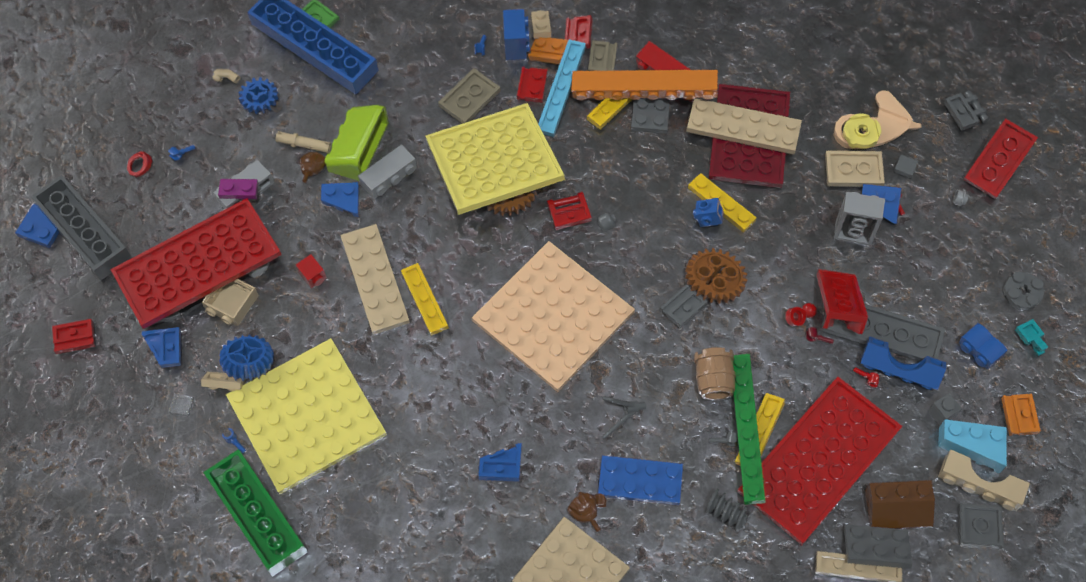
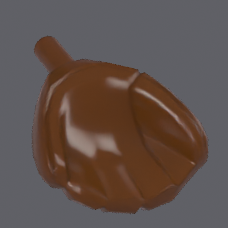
(311, 164)
(584, 509)

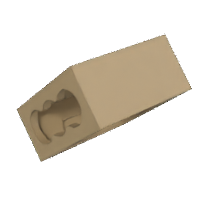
(231, 302)

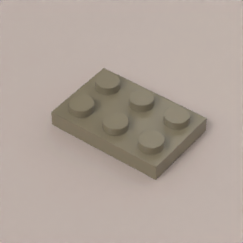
(469, 96)

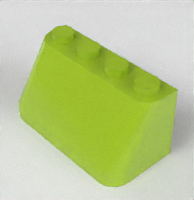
(357, 141)

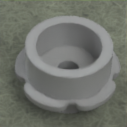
(960, 197)

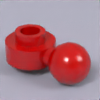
(800, 314)

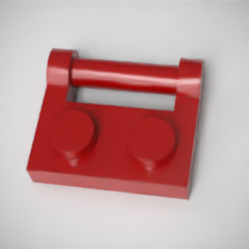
(569, 215)

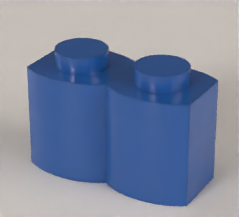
(983, 346)

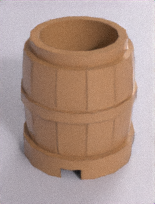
(715, 373)

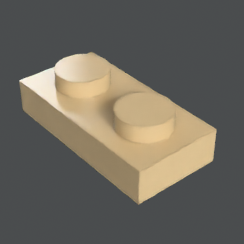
(541, 24)
(218, 380)

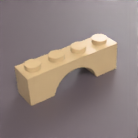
(958, 471)

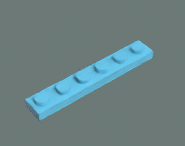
(561, 87)

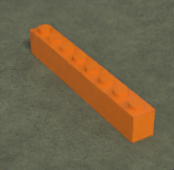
(645, 84)

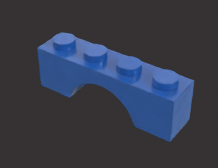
(926, 372)

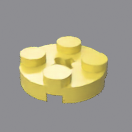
(859, 140)

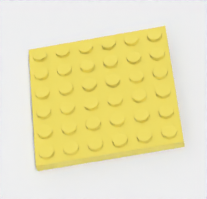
(494, 158)
(306, 416)

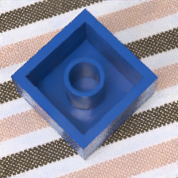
(516, 34)

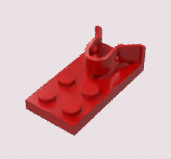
(1000, 158)
(842, 300)

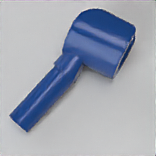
(480, 47)
(176, 154)
(233, 439)

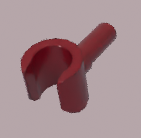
(812, 336)

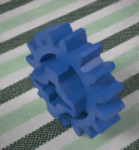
(260, 95)

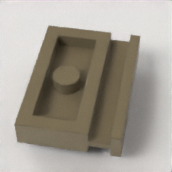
(602, 56)

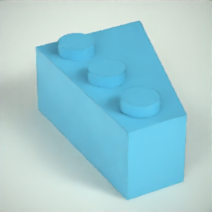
(977, 441)

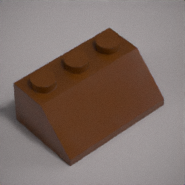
(901, 504)

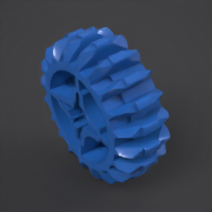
(258, 355)

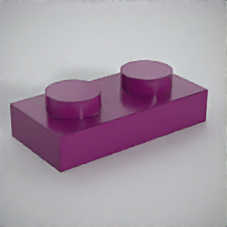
(238, 188)

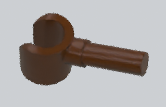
(600, 500)

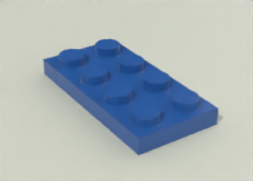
(640, 480)

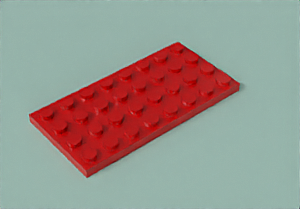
(195, 263)
(822, 458)

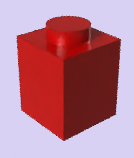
(311, 271)

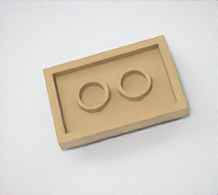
(854, 168)

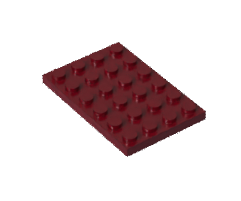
(744, 162)

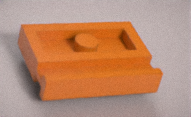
(548, 50)
(1020, 414)

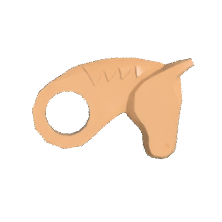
(891, 117)

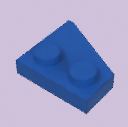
(341, 196)
(892, 199)
(37, 228)
(165, 345)
(501, 465)

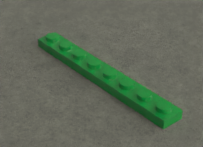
(748, 432)

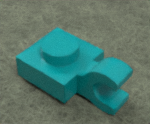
(1032, 334)

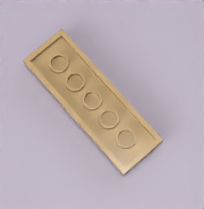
(744, 126)
(375, 279)

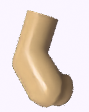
(226, 73)

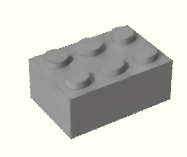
(859, 218)

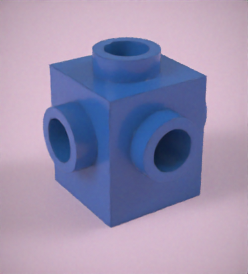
(708, 212)

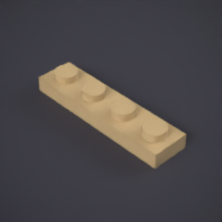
(836, 565)

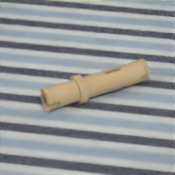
(305, 142)

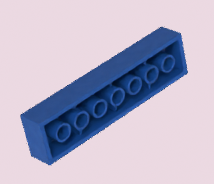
(314, 43)

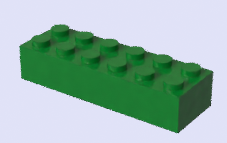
(255, 512)

